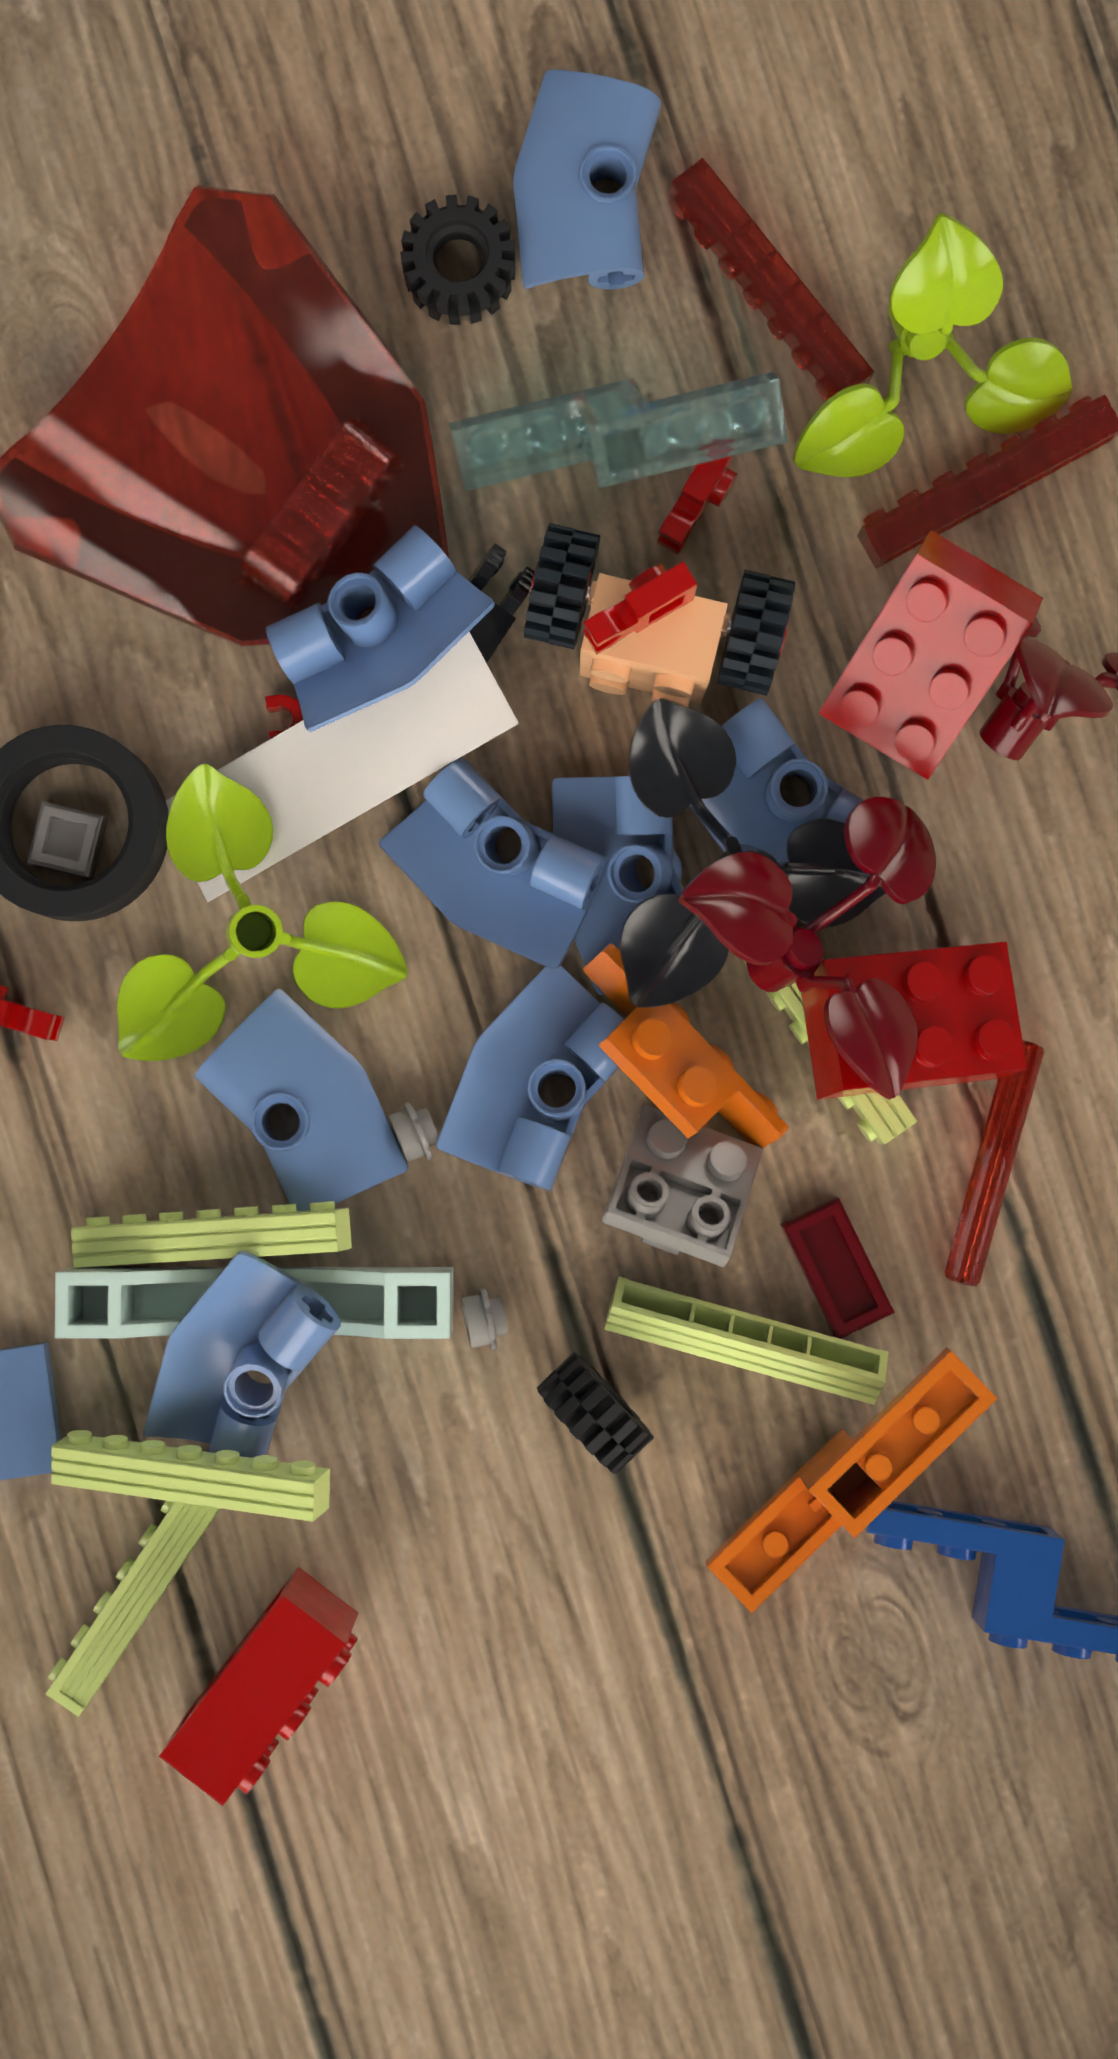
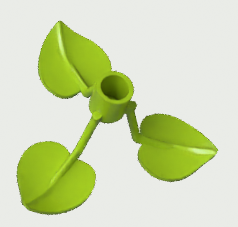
(941, 284)
(342, 953)

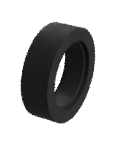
(145, 842)

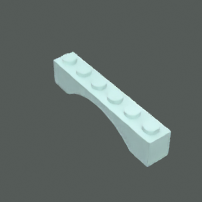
(155, 1299)

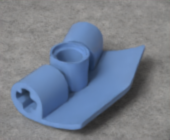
(578, 134)
(415, 622)
(753, 803)
(614, 823)
(452, 858)
(292, 1060)
(498, 1104)
(241, 1323)

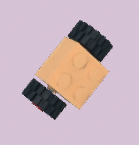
(671, 655)

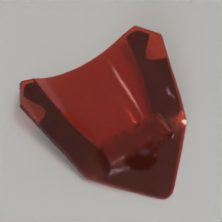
(229, 435)

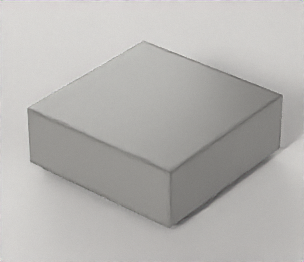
(67, 840)

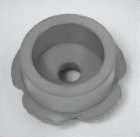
(414, 1132)
(484, 1319)

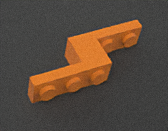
(851, 1479)

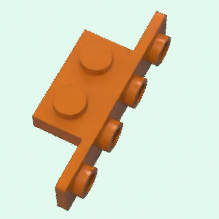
(677, 1065)

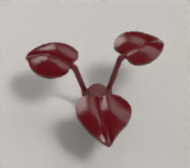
(1050, 693)
(747, 908)

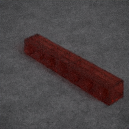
(767, 280)
(989, 479)

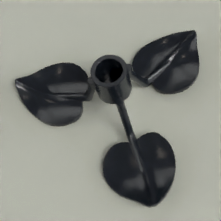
(674, 764)

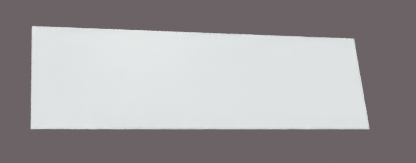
(361, 760)

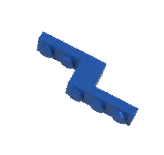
(1014, 1576)

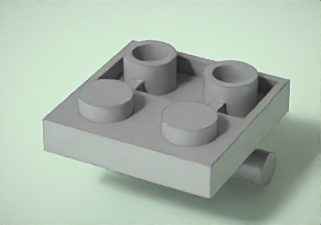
(682, 1188)

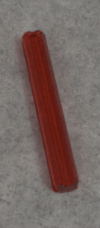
(992, 1171)

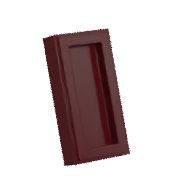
(837, 1268)

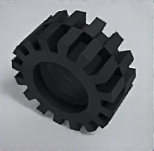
(458, 223)
(594, 1413)

